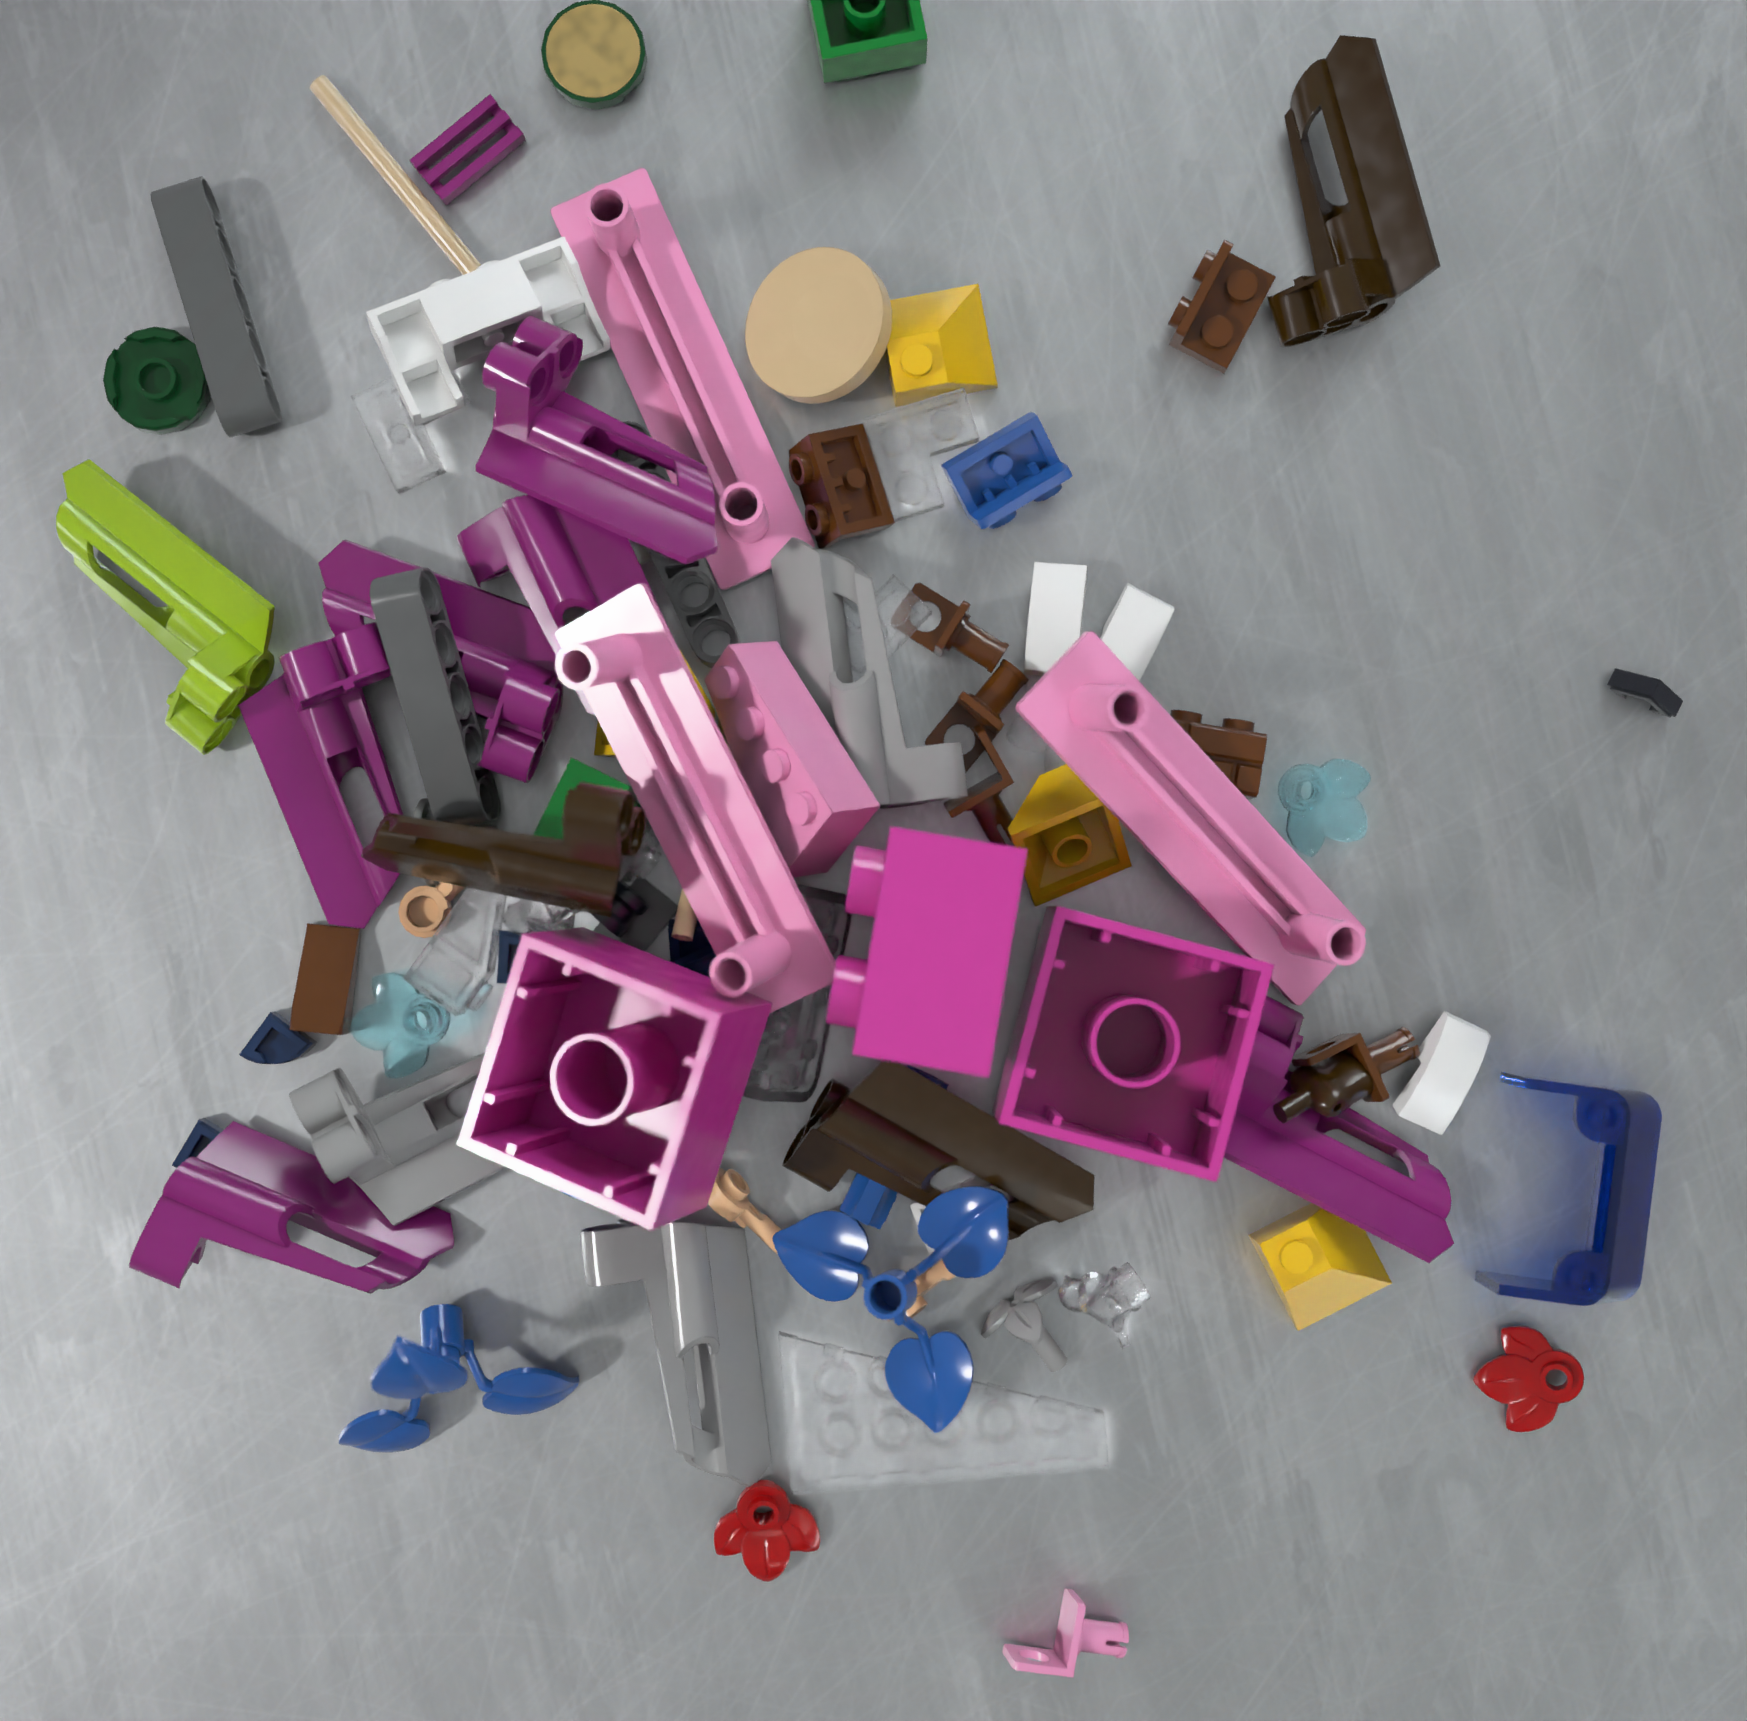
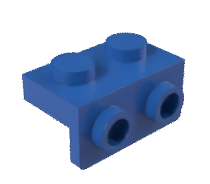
(1006, 472)

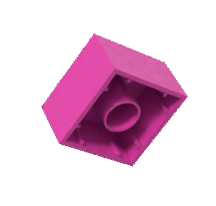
(934, 950)
(1132, 1042)
(613, 1075)

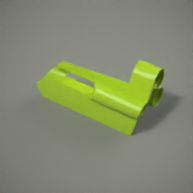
(211, 616)

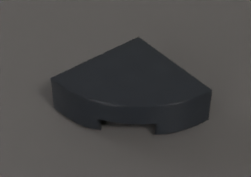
(1653, 690)

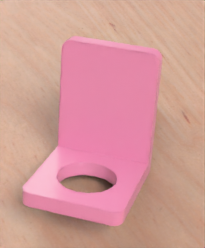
(1073, 1636)

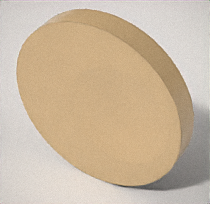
(818, 325)

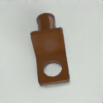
(957, 632)
(982, 709)
(984, 796)
(1375, 1058)

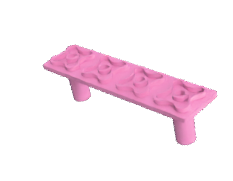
(681, 367)
(695, 800)
(1191, 817)

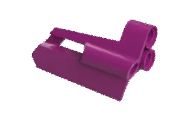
(563, 449)
(554, 560)
(499, 646)
(308, 735)
(1323, 1170)
(248, 1190)

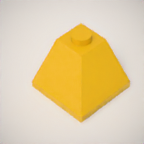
(939, 345)
(1066, 836)
(1318, 1263)

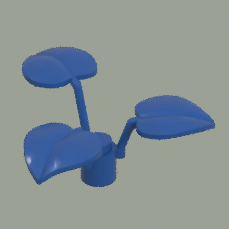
(970, 1235)
(434, 1367)

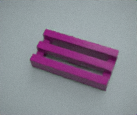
(454, 135)

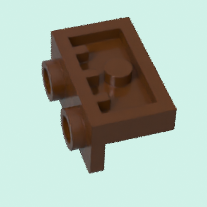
(1222, 308)
(839, 485)

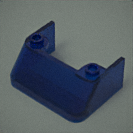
(1628, 1137)

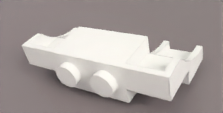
(469, 315)

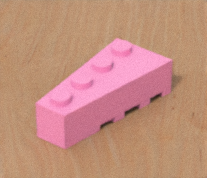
(789, 756)

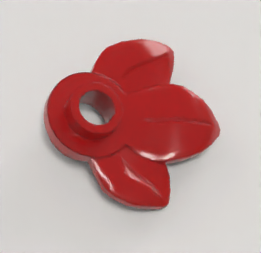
(1521, 1378)
(767, 1536)

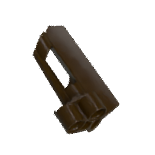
(1381, 237)
(564, 873)
(909, 1128)

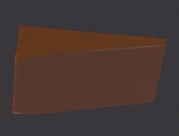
(326, 980)

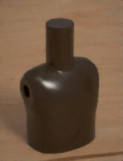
(1325, 1087)

